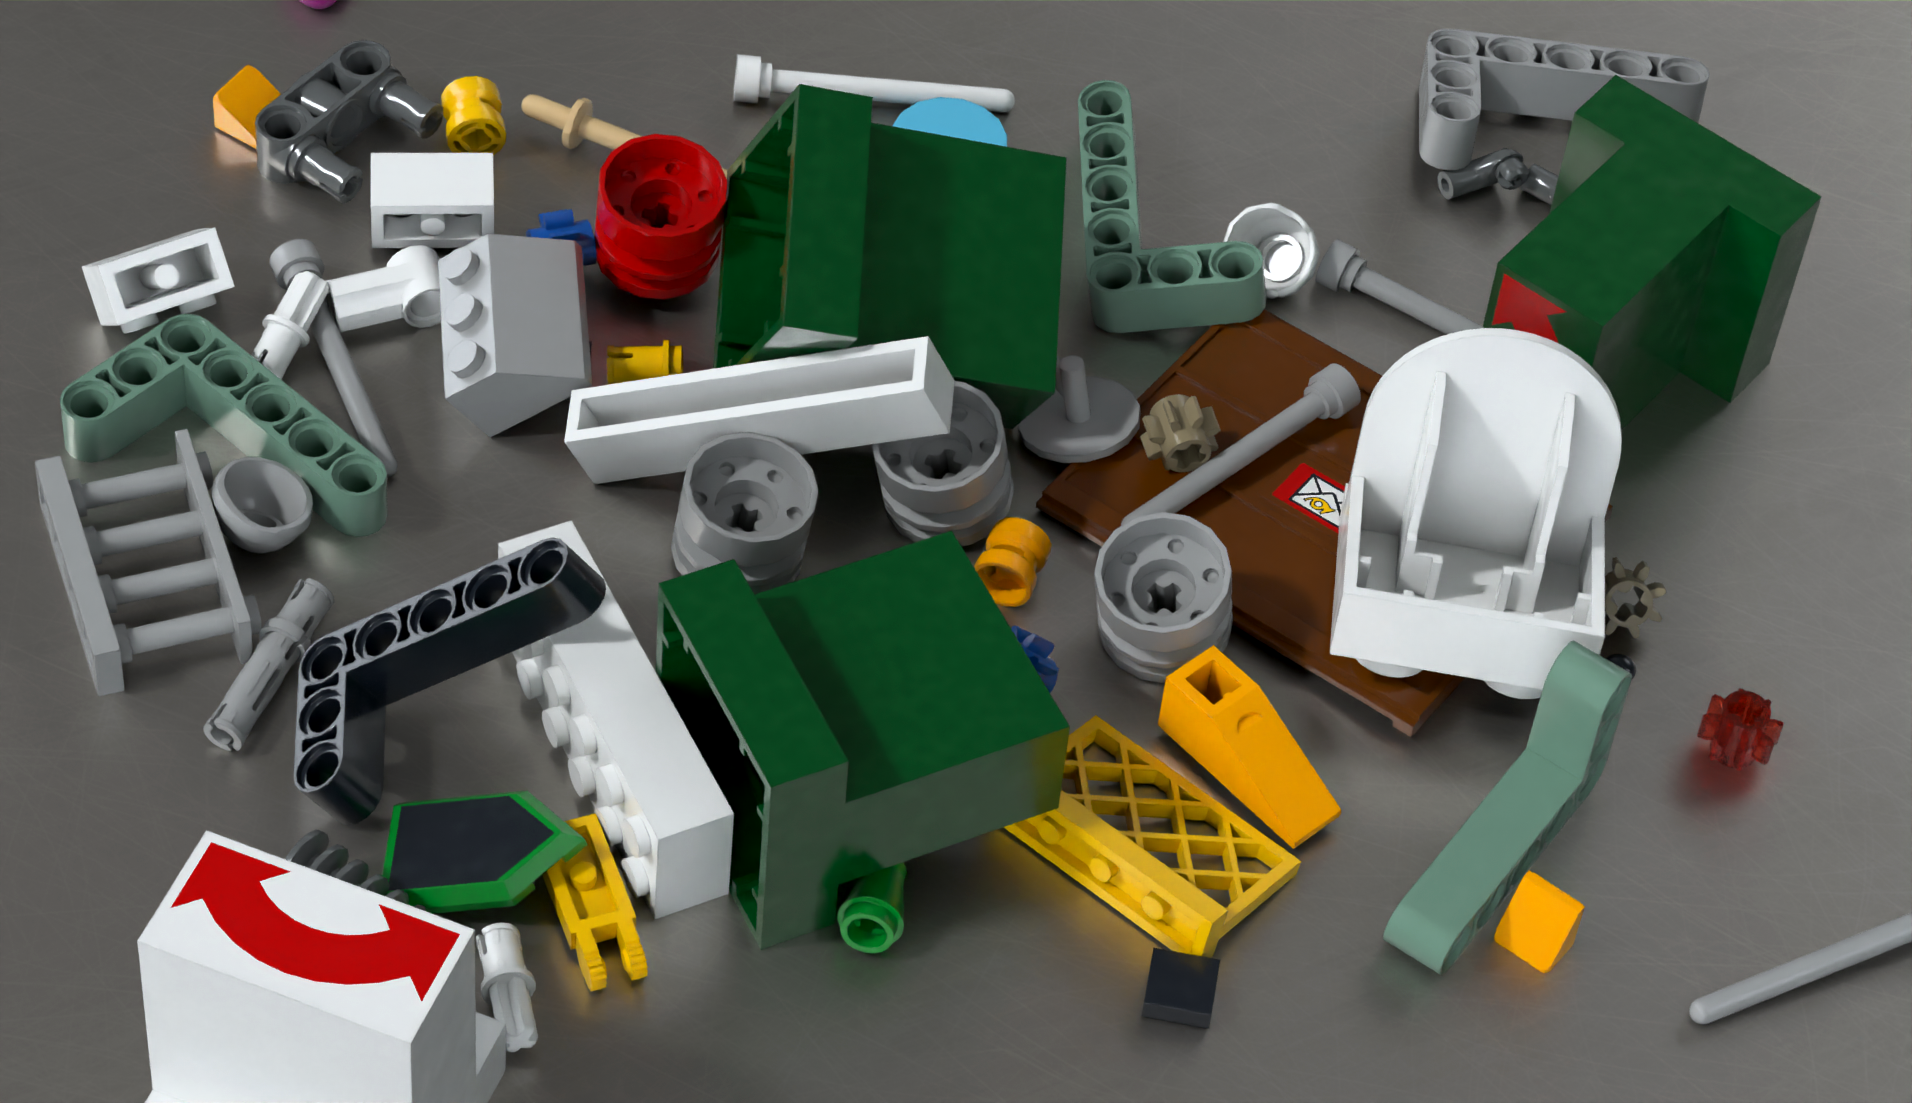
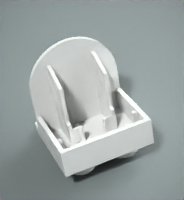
(1478, 512)

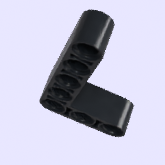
(415, 645)

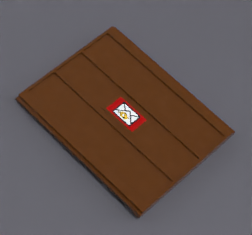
(1272, 514)

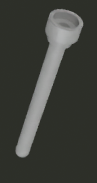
(301, 256)
(1346, 270)
(1328, 394)
(1802, 970)

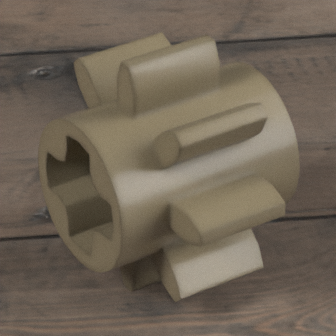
(1180, 433)
(1628, 614)

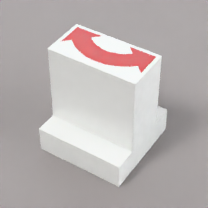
(308, 991)

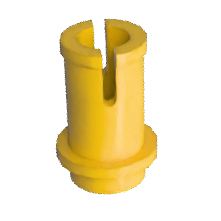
(643, 362)

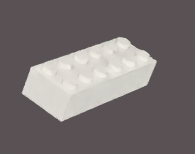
(629, 751)

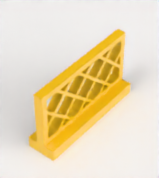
(1117, 862)

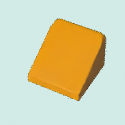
(240, 102)
(1539, 923)

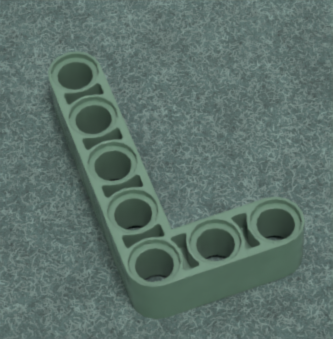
(1153, 286)
(202, 368)
(1519, 815)

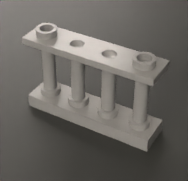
(97, 596)

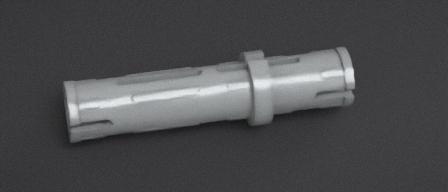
(280, 646)

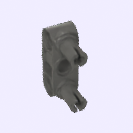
(328, 111)

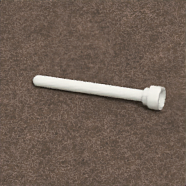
(758, 79)

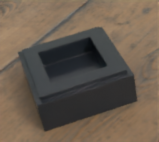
(1181, 988)

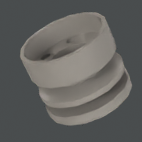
(951, 478)
(746, 503)
(1149, 572)

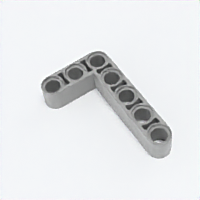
(1532, 78)

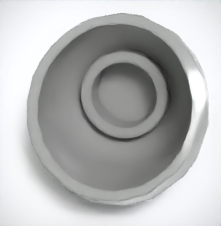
(261, 504)

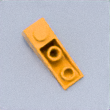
(1245, 745)

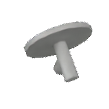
(1083, 418)

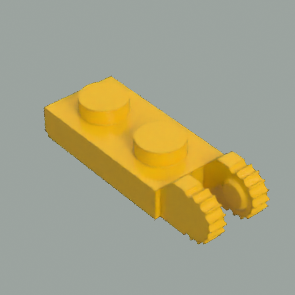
(595, 905)

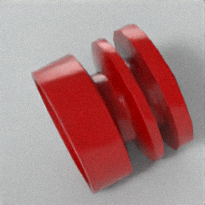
(659, 216)

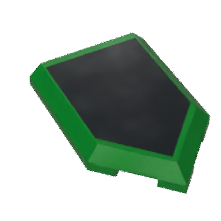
(474, 850)

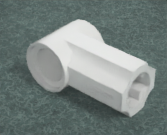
(400, 290)

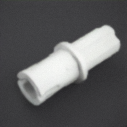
(288, 326)
(508, 983)

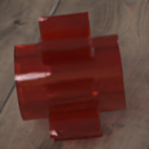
(1740, 729)

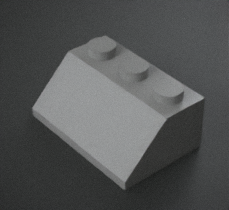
(513, 327)

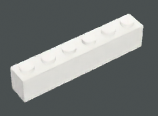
(802, 400)

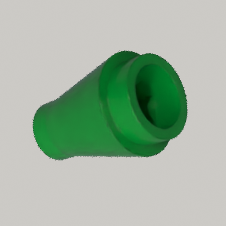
(874, 910)

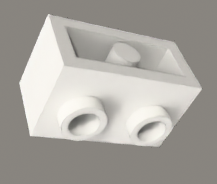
(426, 194)
(158, 277)

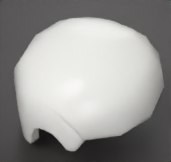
(1285, 244)

